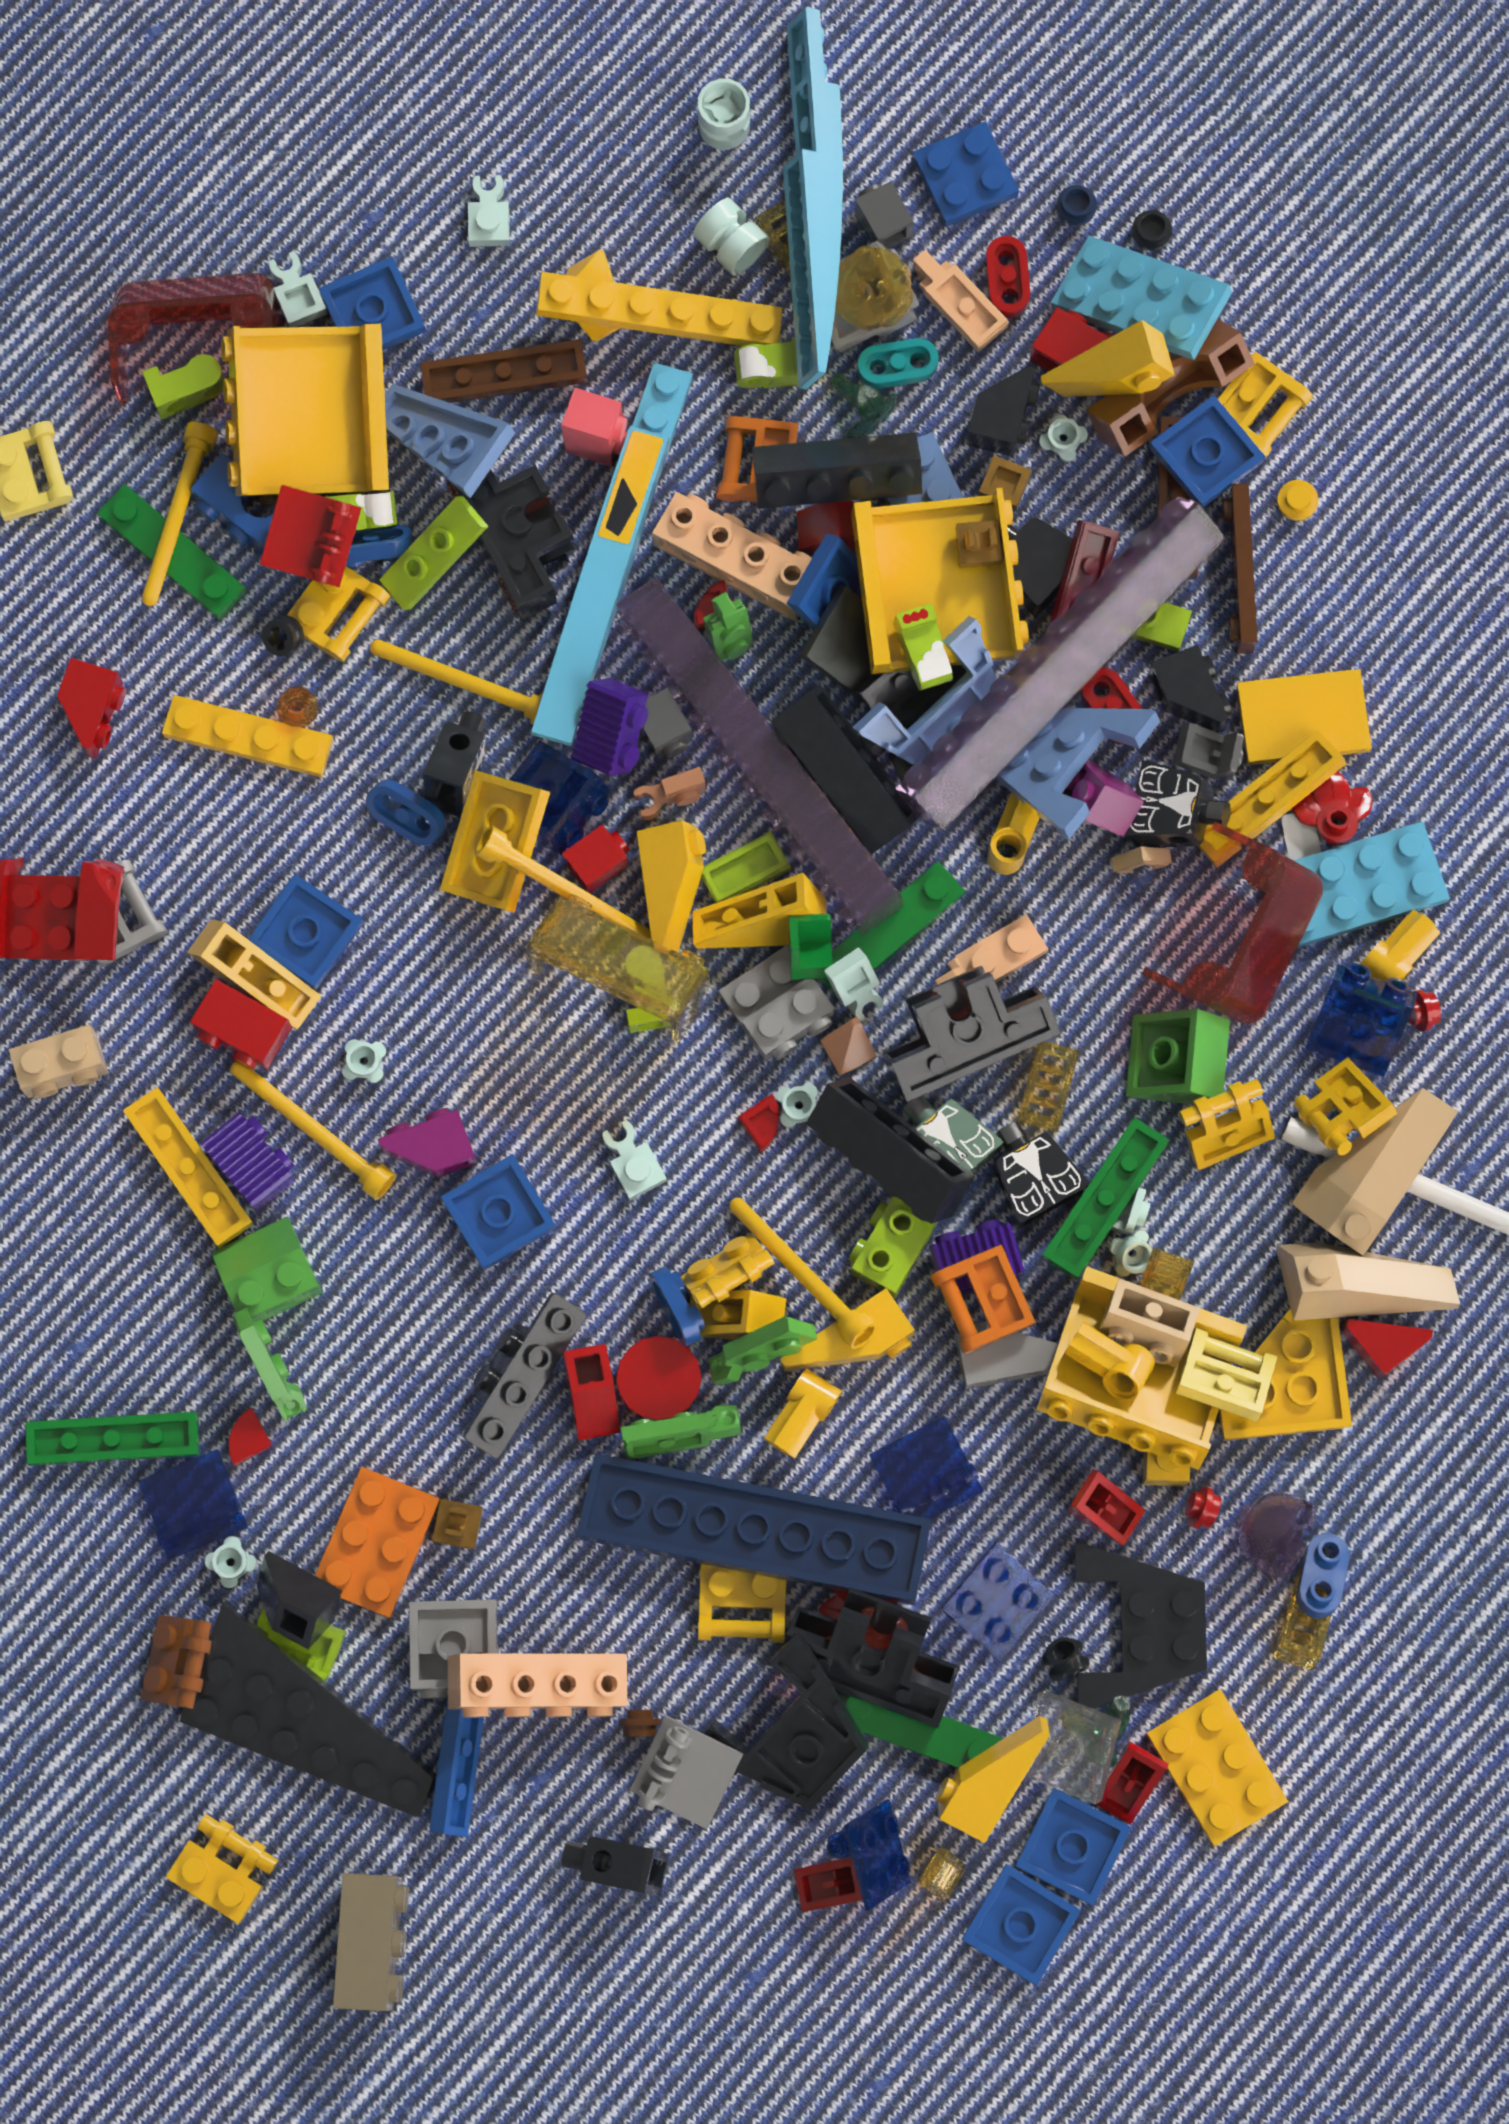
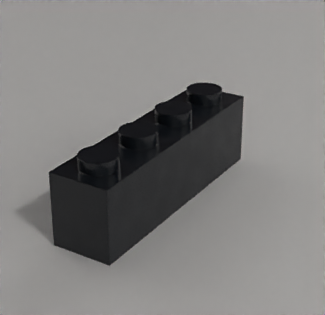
(837, 470)
(844, 769)
(890, 1150)

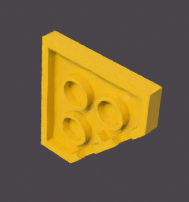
(1306, 1384)

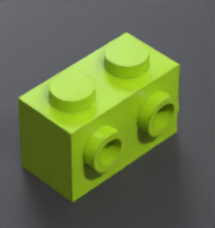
(891, 1248)

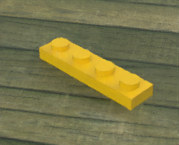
(247, 736)
(1275, 793)
(188, 1167)

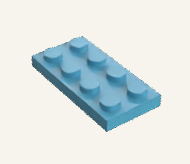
(1122, 287)
(1374, 882)

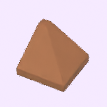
(848, 1047)

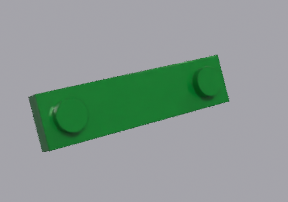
(189, 565)
(922, 904)
(1105, 1199)
(112, 1438)
(949, 1743)

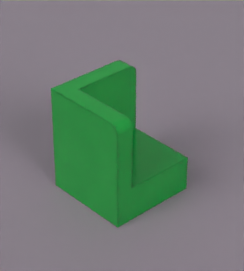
(809, 946)

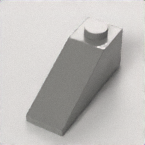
(1005, 1360)

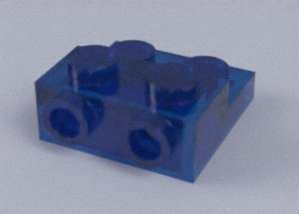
(573, 796)
(1362, 1018)

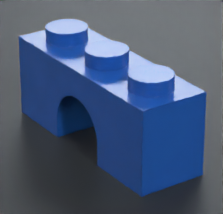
(218, 501)

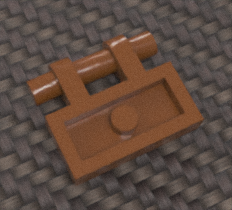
(176, 1661)

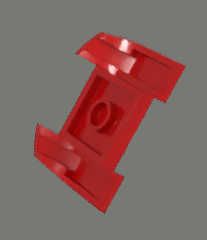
(60, 914)

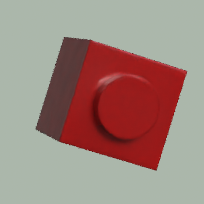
(597, 858)

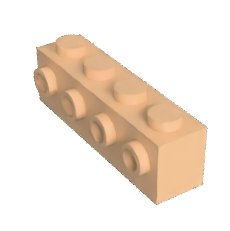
(730, 552)
(537, 1682)

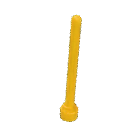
(198, 441)
(458, 678)
(495, 847)
(374, 1177)
(854, 1326)

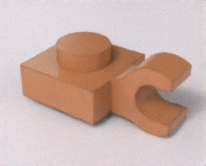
(678, 789)

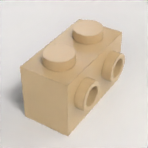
(59, 1062)
(1149, 1320)

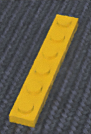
(657, 310)

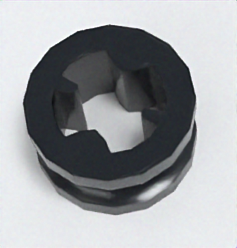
(272, 641)

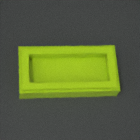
(745, 868)

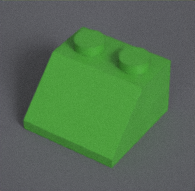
(1177, 1056)
(267, 1271)

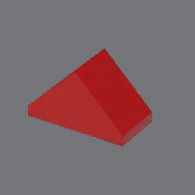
(822, 519)
(1384, 1345)
(1106, 1508)
(1131, 1782)
(827, 1885)

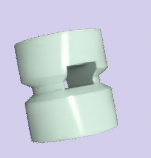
(724, 114)
(737, 242)

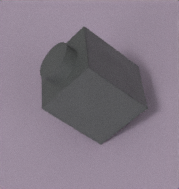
(883, 215)
(666, 726)

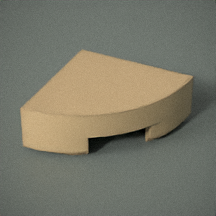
(1141, 856)

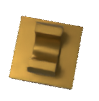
(1009, 477)
(978, 543)
(457, 1524)

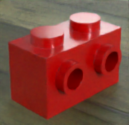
(240, 1026)

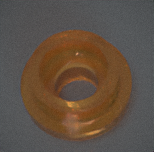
(294, 698)

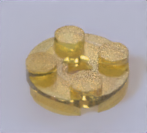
(895, 286)

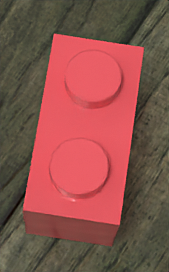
(594, 427)

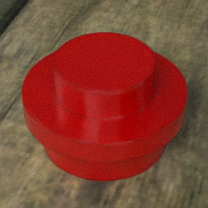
(1425, 1011)
(1202, 1508)

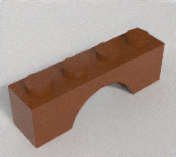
(1131, 419)

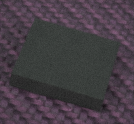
(840, 642)

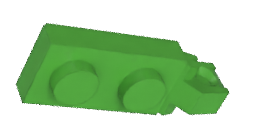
(728, 628)
(759, 1347)
(270, 1367)
(680, 1432)

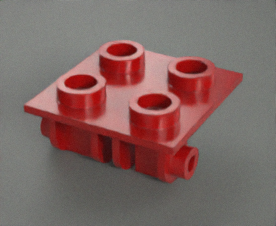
(310, 536)

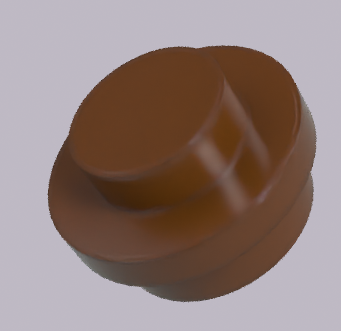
(639, 1723)

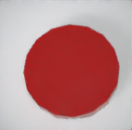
(658, 1378)

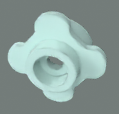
(1061, 426)
(357, 1050)
(789, 1097)
(1138, 1260)
(218, 1562)

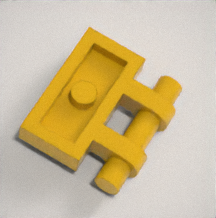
(1354, 1097)
(1232, 1132)
(715, 1277)
(215, 1881)

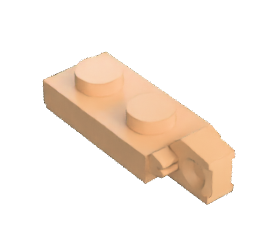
(959, 301)
(1000, 952)

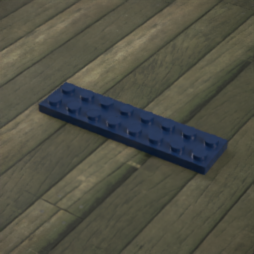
(754, 1529)

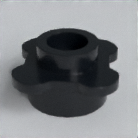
(1065, 1658)

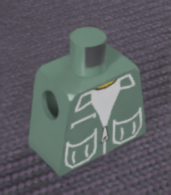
(954, 1132)

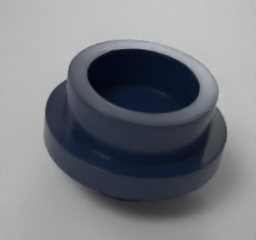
(1076, 205)

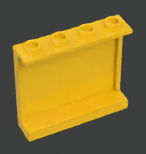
(306, 409)
(912, 560)
(1157, 1416)

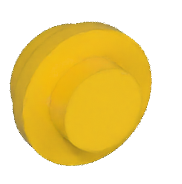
(1297, 500)

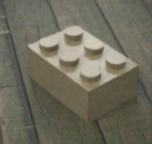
(370, 1942)

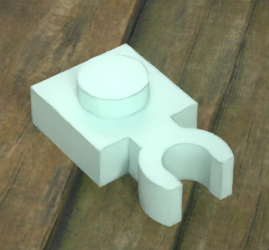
(488, 218)
(297, 295)
(854, 982)
(635, 1166)

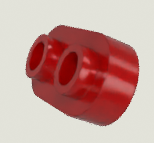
(1008, 279)
(1118, 697)

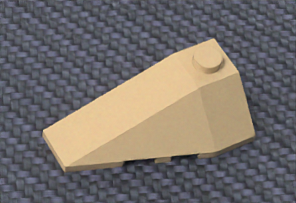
(1361, 1189)
(1343, 1283)

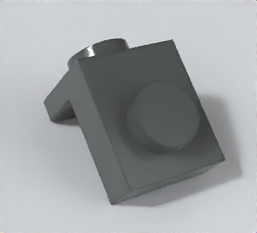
(1208, 751)

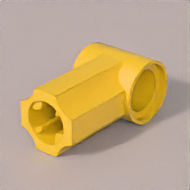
(1015, 829)
(1402, 948)
(1122, 1367)
(807, 1405)

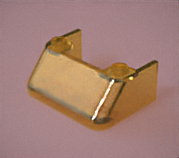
(620, 962)

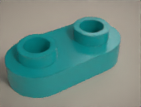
(896, 361)

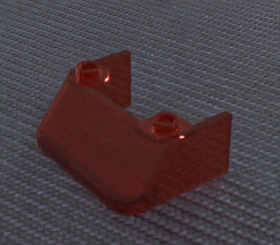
(137, 305)
(1270, 942)

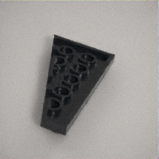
(290, 1714)

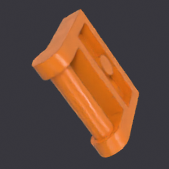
(767, 433)
(996, 1294)

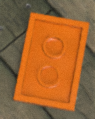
(377, 1541)

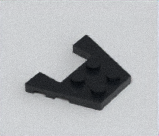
(1159, 1625)
(808, 1742)

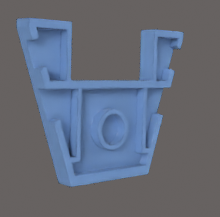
(945, 714)
(1061, 750)

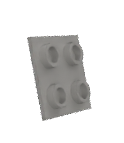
(685, 1772)

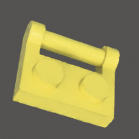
(17, 482)
(1223, 1383)

